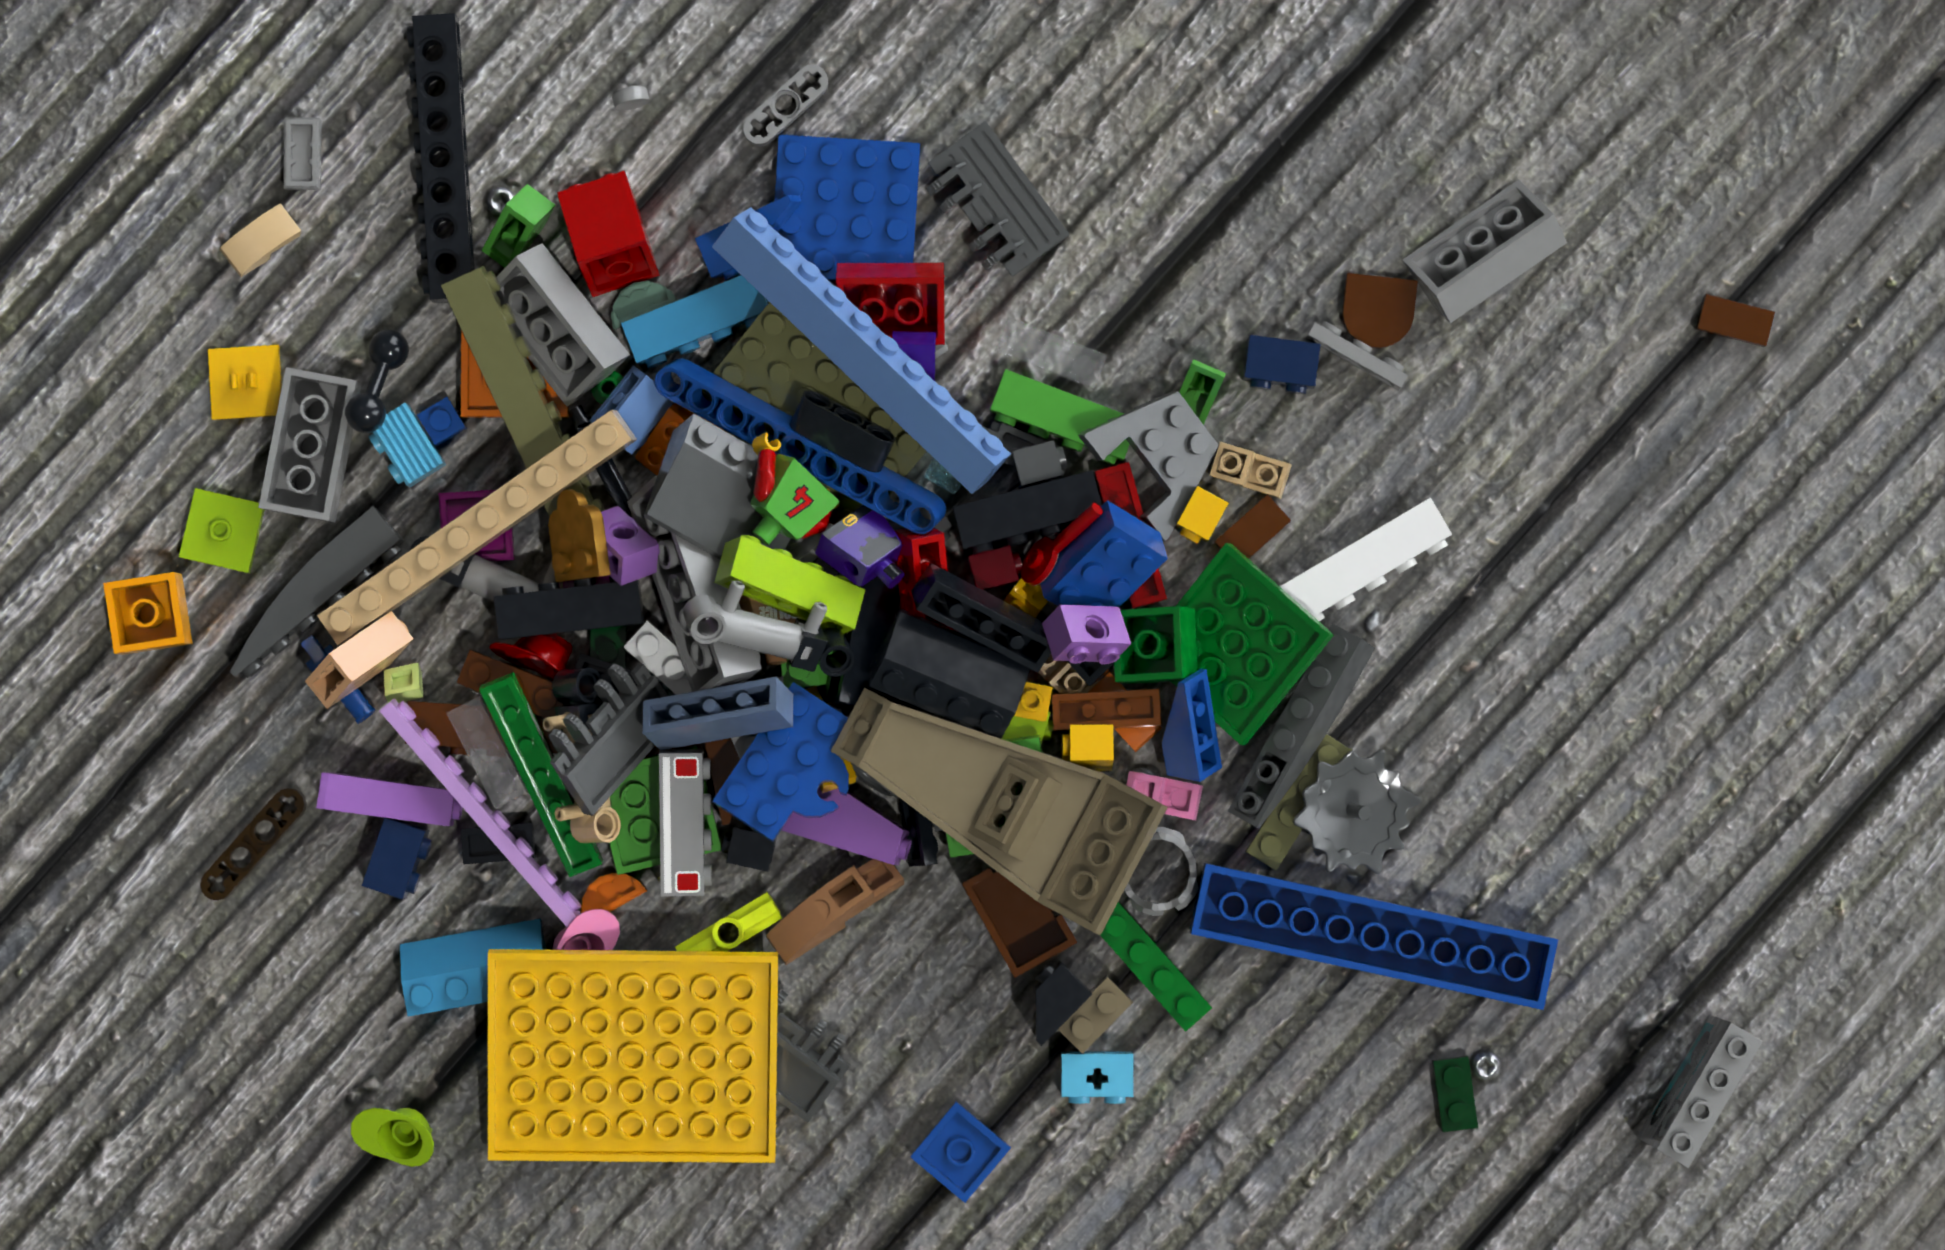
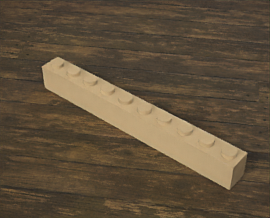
(477, 527)

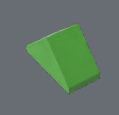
(1201, 388)

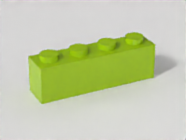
(789, 584)

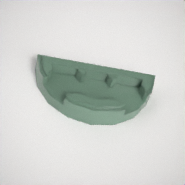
(638, 300)

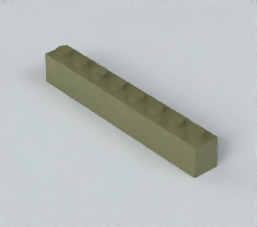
(508, 372)

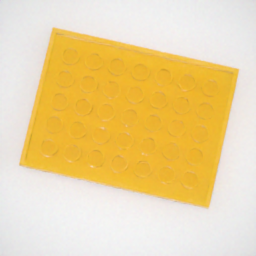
(632, 1056)

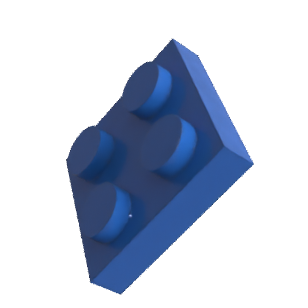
(960, 1151)

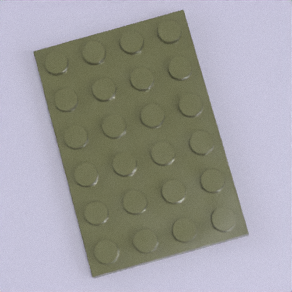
(781, 363)

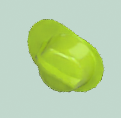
(394, 1135)

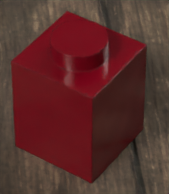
(995, 568)

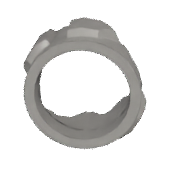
(1190, 889)

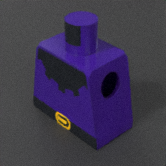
(862, 548)

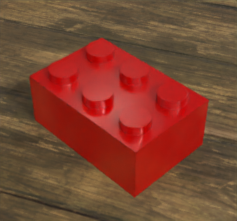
(897, 295)

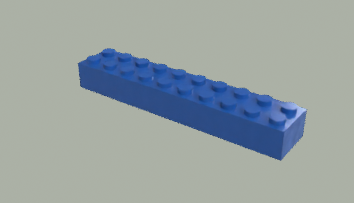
(1373, 936)

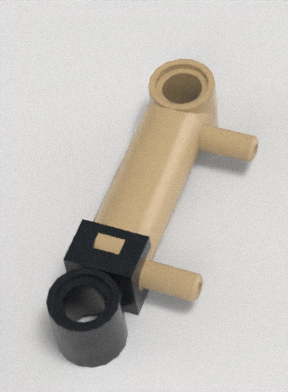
(577, 692)

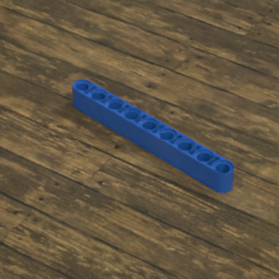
(757, 411)

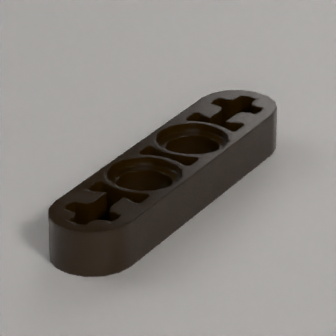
(250, 841)

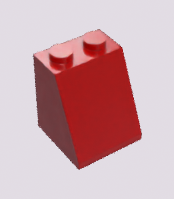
(608, 233)

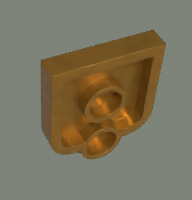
(577, 539)

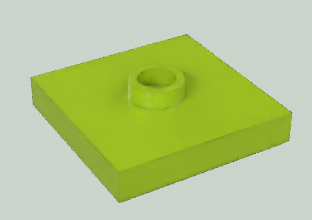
(222, 530)

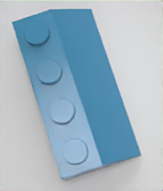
(454, 967)

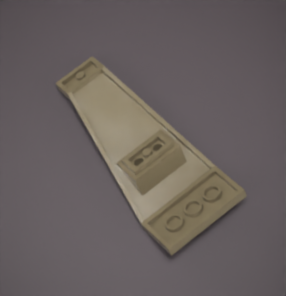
(1065, 836)

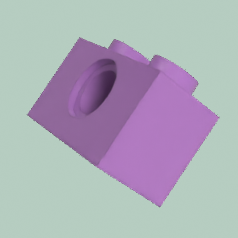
(629, 547)
(1086, 634)

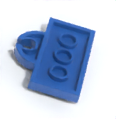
(786, 769)

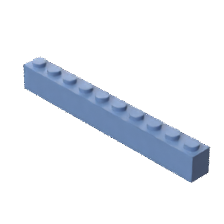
(861, 349)

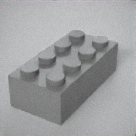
(309, 446)

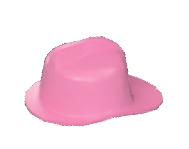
(589, 931)

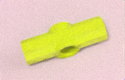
(748, 919)

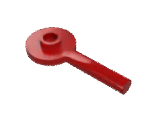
(1044, 553)

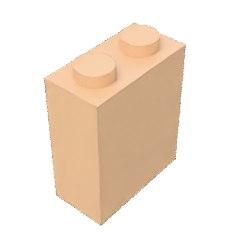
(359, 659)

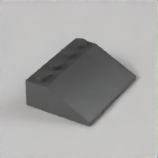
(707, 488)

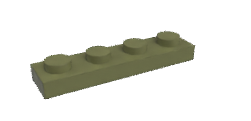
(1278, 830)

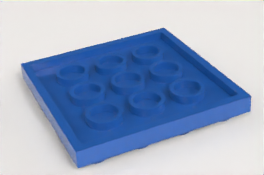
(853, 199)

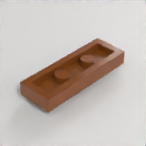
(1118, 708)

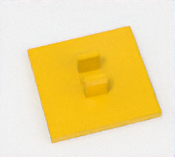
(244, 381)

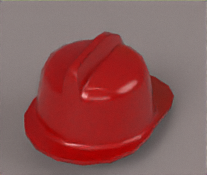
(537, 653)

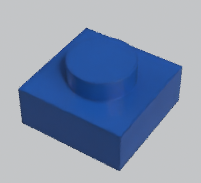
(441, 421)

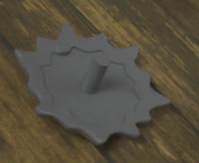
(1355, 811)

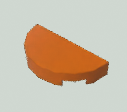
(611, 892)

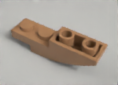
(831, 906)

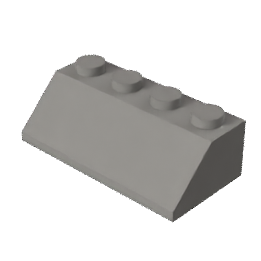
(1485, 250)
(559, 325)

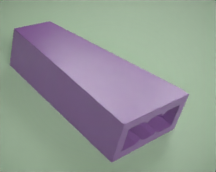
(387, 799)
(854, 828)

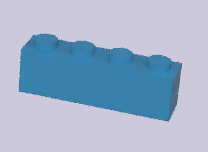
(693, 320)

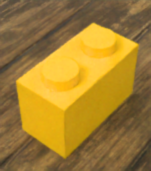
(1089, 746)

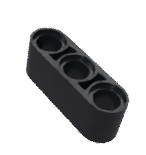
(842, 431)

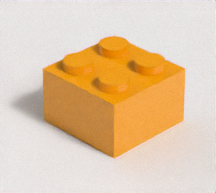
(147, 613)

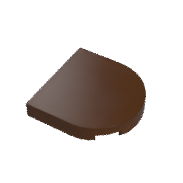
(1378, 308)

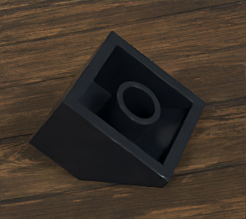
(1056, 999)

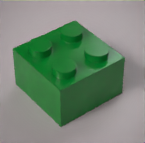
(1160, 646)

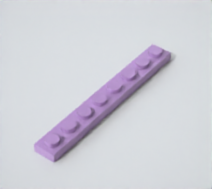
(472, 800)

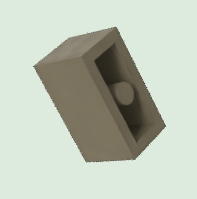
(1095, 1014)

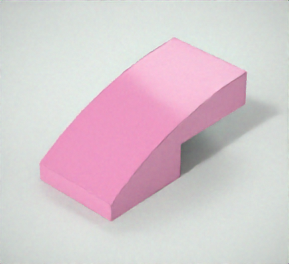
(1179, 796)

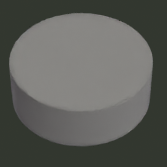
(630, 98)

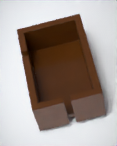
(1017, 923)

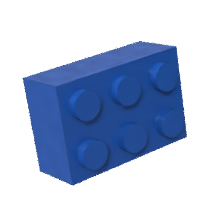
(1105, 561)

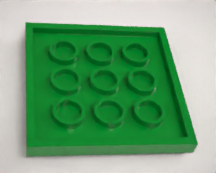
(1249, 640)

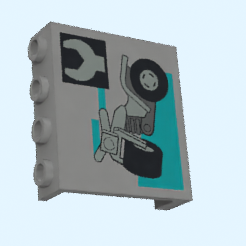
(1699, 1090)

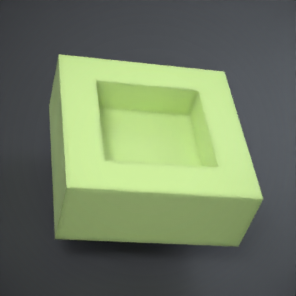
(403, 683)

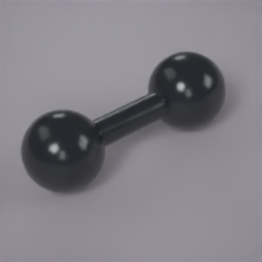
(366, 410)

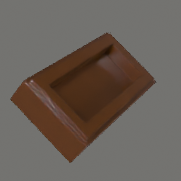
(1735, 320)
(1255, 527)

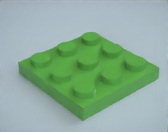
(639, 814)

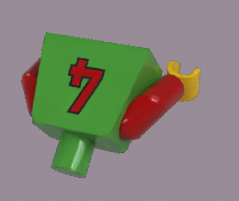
(787, 496)

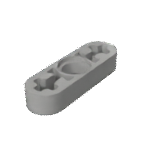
(812, 95)

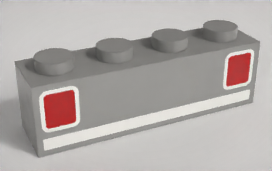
(682, 822)

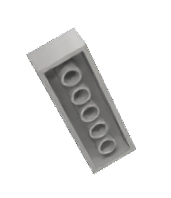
(681, 575)

